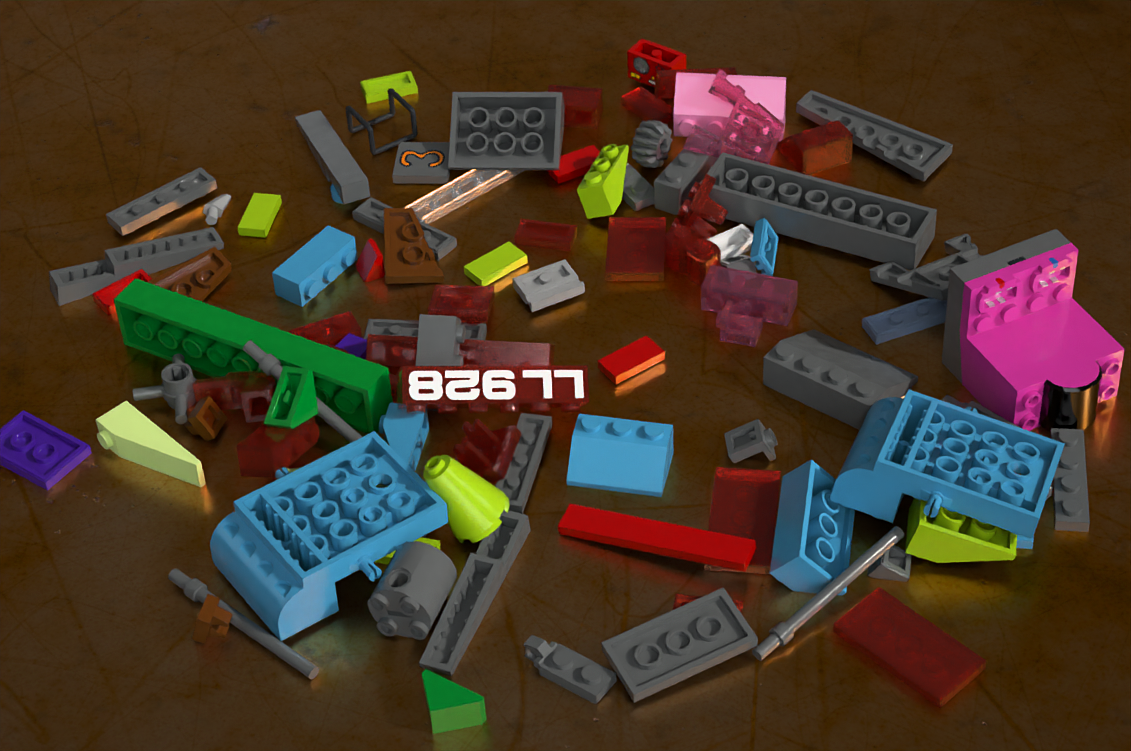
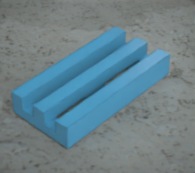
(764, 247)

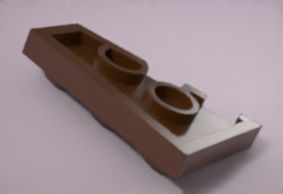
(406, 250)
(196, 276)

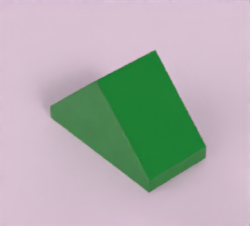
(293, 399)
(450, 704)

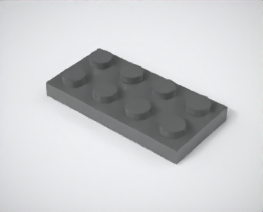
(679, 644)

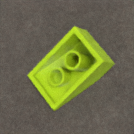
(955, 537)

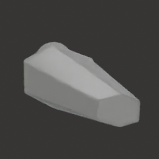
(215, 208)

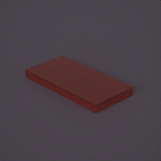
(747, 508)
(909, 647)

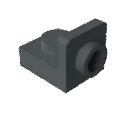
(750, 440)

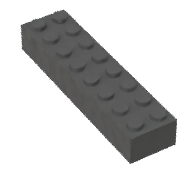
(823, 211)

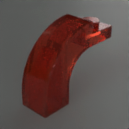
(239, 390)

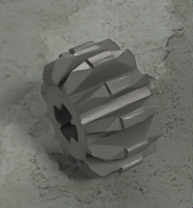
(651, 143)

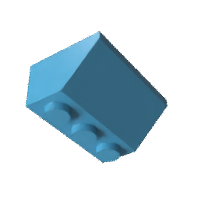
(620, 455)

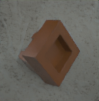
(206, 419)
(211, 620)

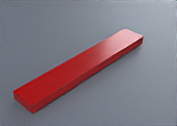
(657, 537)

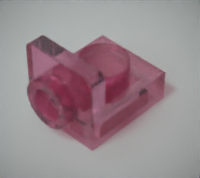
(737, 327)

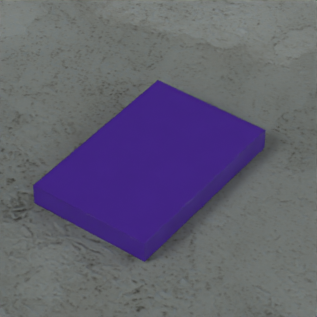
(39, 450)

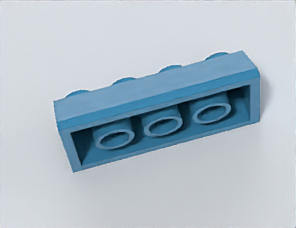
(810, 531)

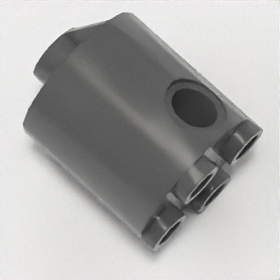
(412, 590)

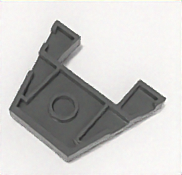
(932, 278)

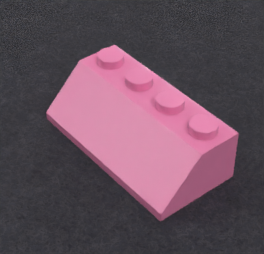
(699, 107)

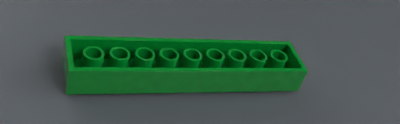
(214, 343)

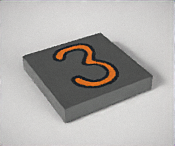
(422, 163)

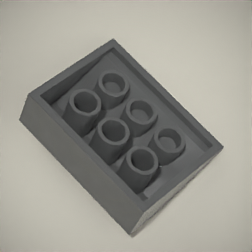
(506, 131)
(832, 376)

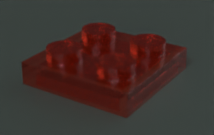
(466, 302)

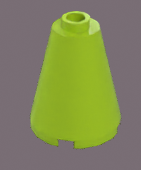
(471, 500)

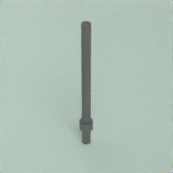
(271, 366)
(198, 591)
(783, 631)

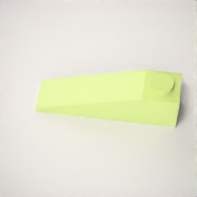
(144, 443)

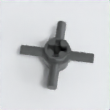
(175, 388)

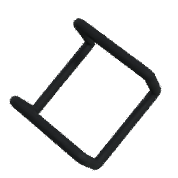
(368, 125)

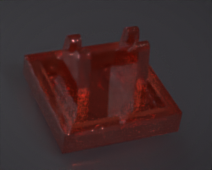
(700, 206)
(487, 451)

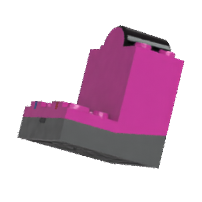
(1025, 340)

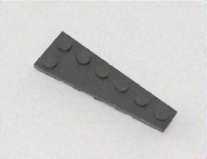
(895, 143)

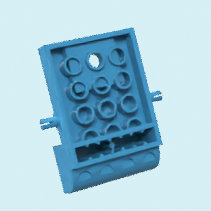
(949, 461)
(319, 526)

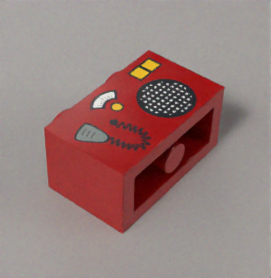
(648, 57)

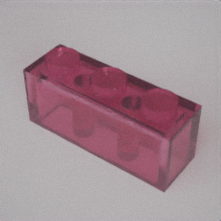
(752, 294)

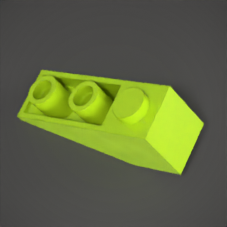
(604, 182)

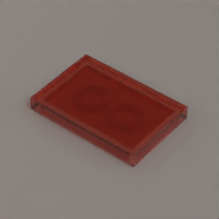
(636, 249)

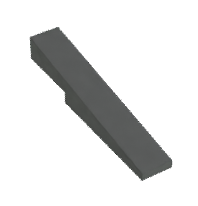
(333, 157)
(151, 256)
(474, 593)

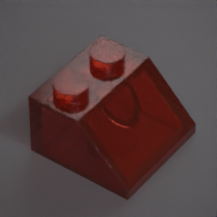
(818, 148)

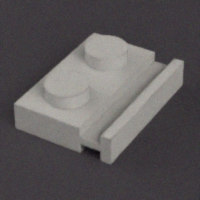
(548, 285)

